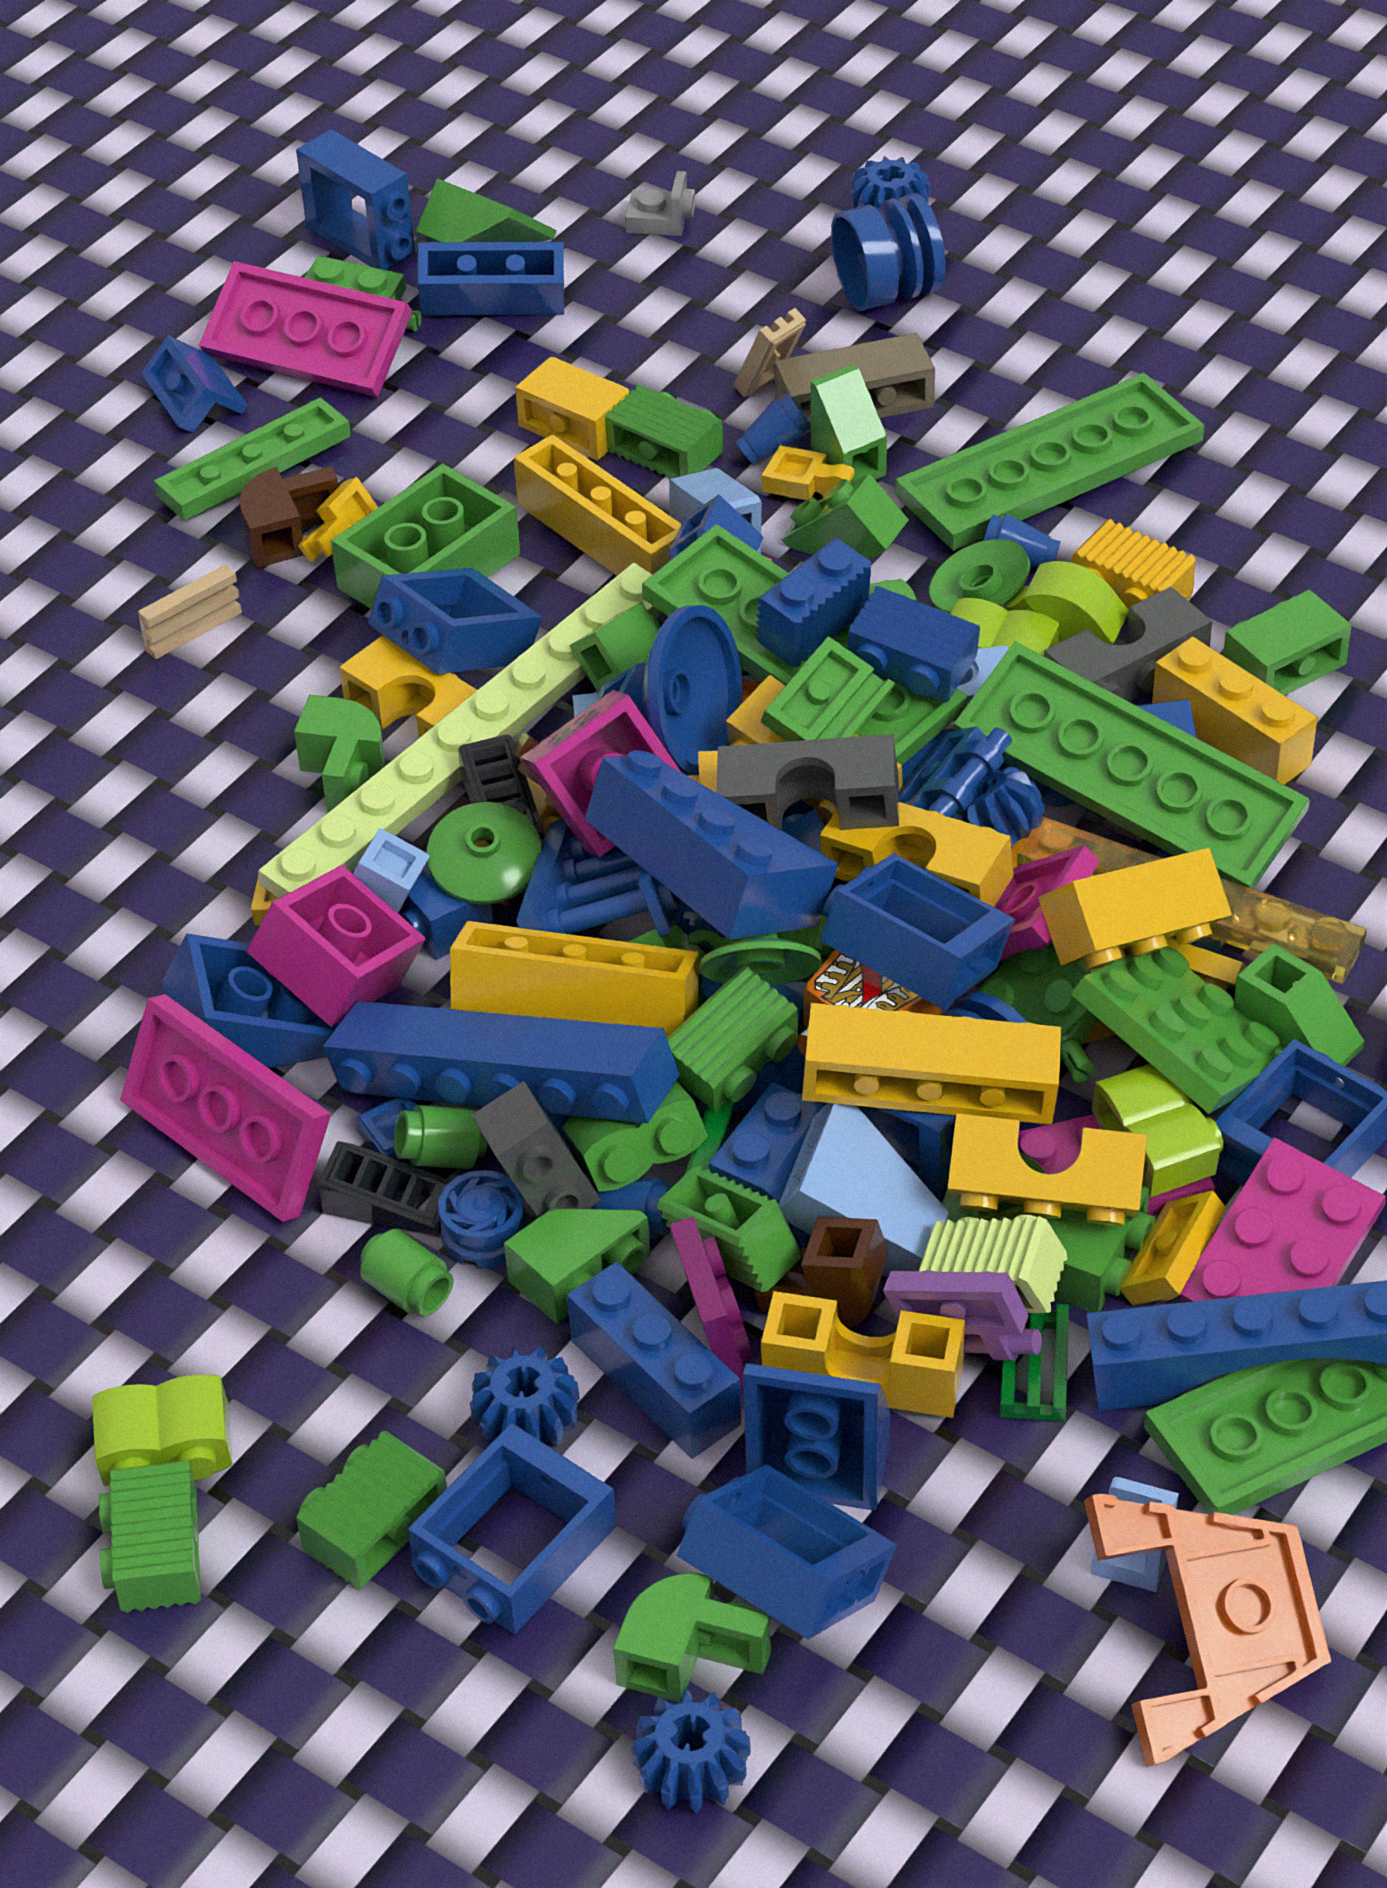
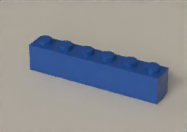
(481, 1055)

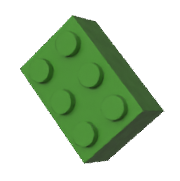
(427, 527)

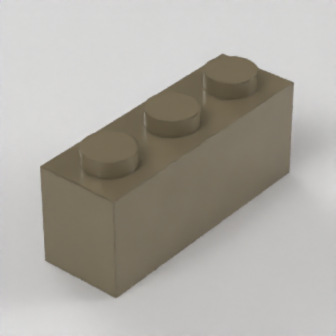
(894, 371)

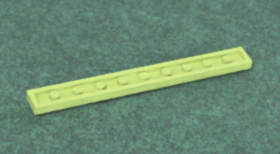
(432, 762)

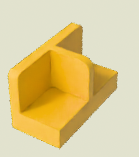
(569, 405)

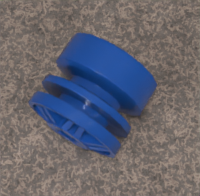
(888, 251)

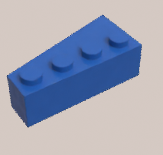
(708, 849)

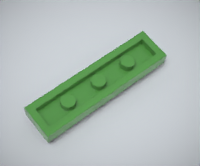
(230, 467)

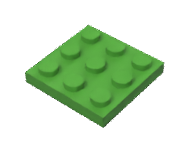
(1180, 1025)

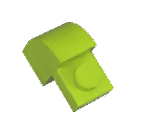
(1074, 599)

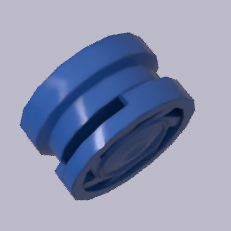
(480, 1217)

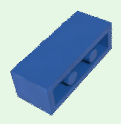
(491, 278)
(654, 1360)

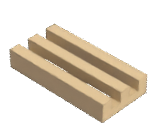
(769, 346)
(193, 615)

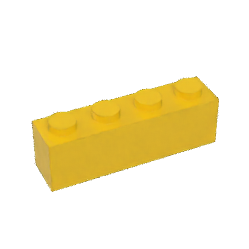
(592, 508)
(571, 977)
(932, 1063)

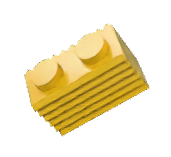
(1135, 563)

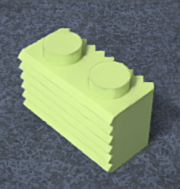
(1020, 1247)

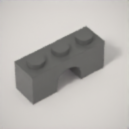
(1153, 631)
(849, 772)

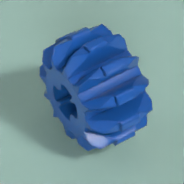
(887, 181)
(1005, 804)
(525, 1392)
(691, 1751)

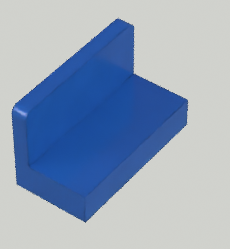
(189, 383)

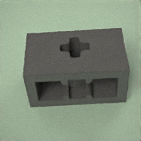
(534, 1153)

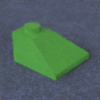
(467, 217)

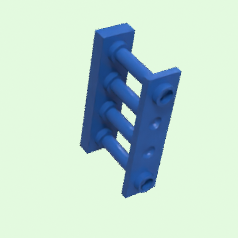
(581, 891)

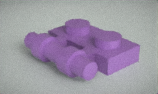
(983, 1299)

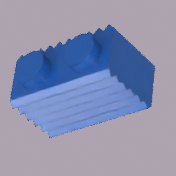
(813, 602)
(914, 643)

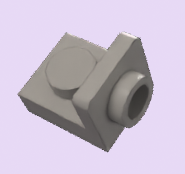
(660, 211)

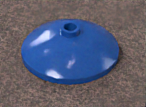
(692, 684)

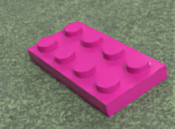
(306, 328)
(225, 1107)

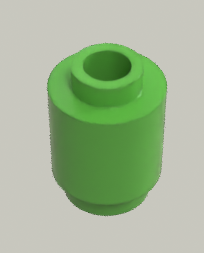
(439, 1137)
(406, 1272)

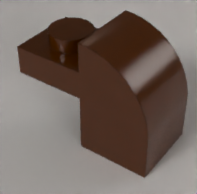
(278, 510)
(839, 1264)

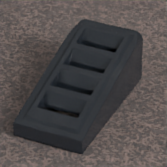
(493, 762)
(370, 1168)

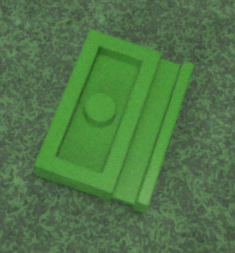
(827, 697)

